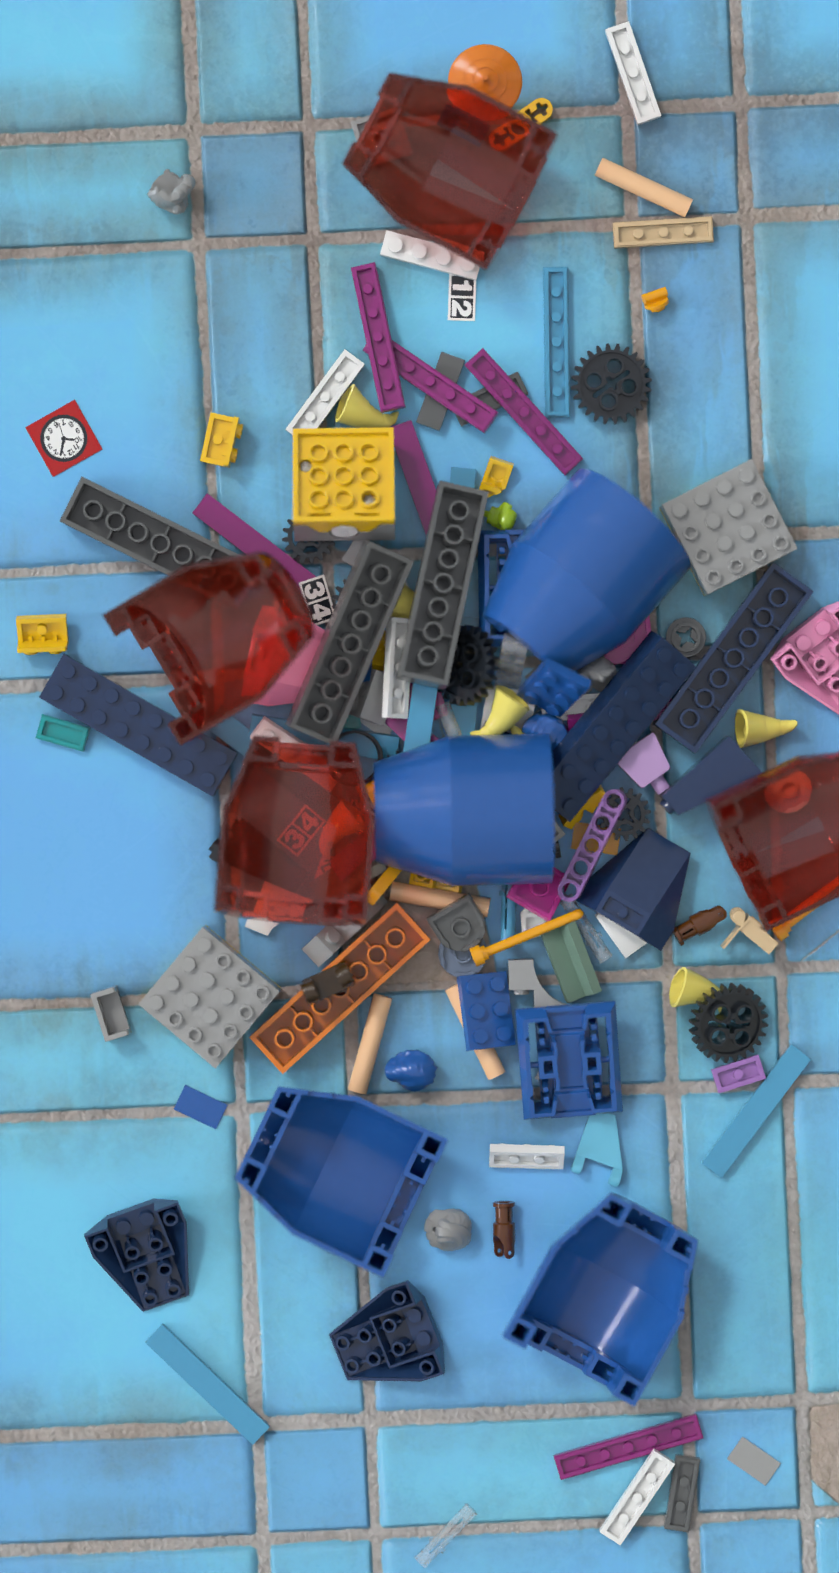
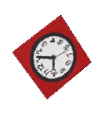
(63, 438)

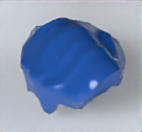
(546, 724)
(411, 1069)

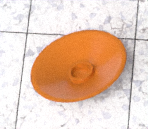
(488, 71)

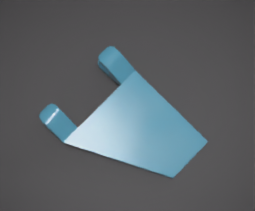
(601, 1145)

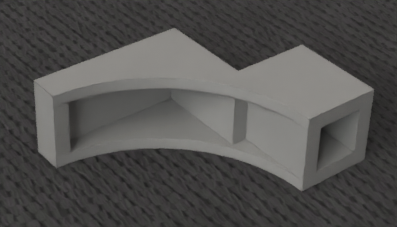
(333, 937)
(523, 978)

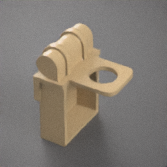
(751, 928)

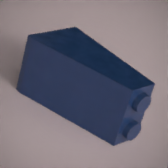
(714, 772)

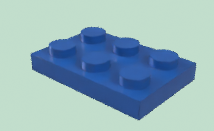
(553, 688)
(486, 1010)

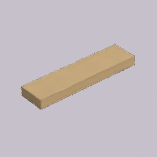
(663, 232)

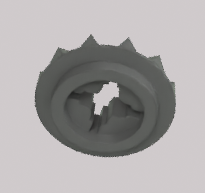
(697, 634)

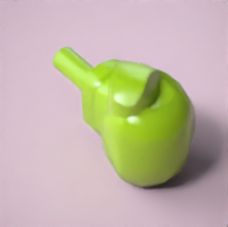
(501, 517)

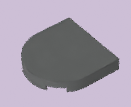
(459, 924)

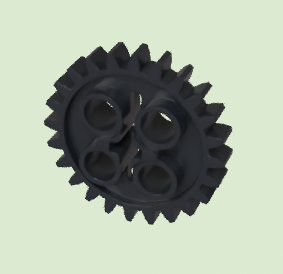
(624, 402)
(471, 667)
(731, 1002)

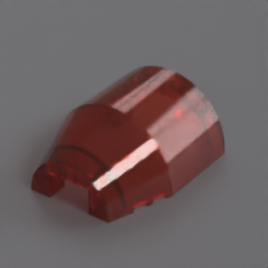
(450, 163)
(219, 634)
(783, 835)
(297, 836)

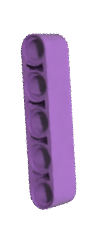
(583, 854)

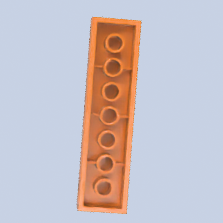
(371, 962)

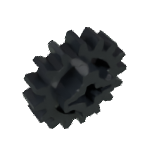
(301, 546)
(631, 805)

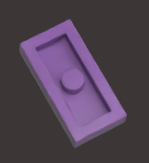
(738, 1073)

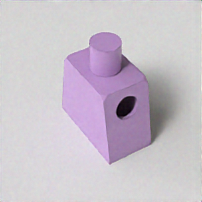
(646, 764)

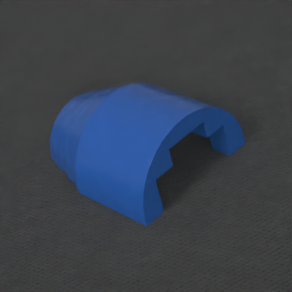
(585, 573)
(468, 810)
(339, 1172)
(609, 1295)

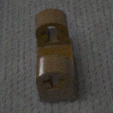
(327, 983)

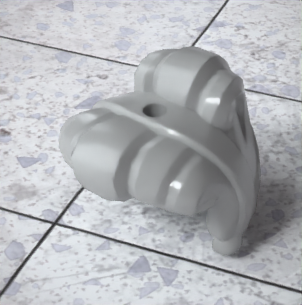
(171, 191)
(599, 672)
(448, 1229)

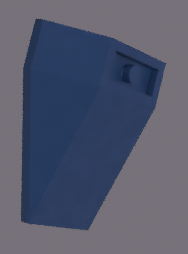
(641, 887)
(144, 1251)
(391, 1338)

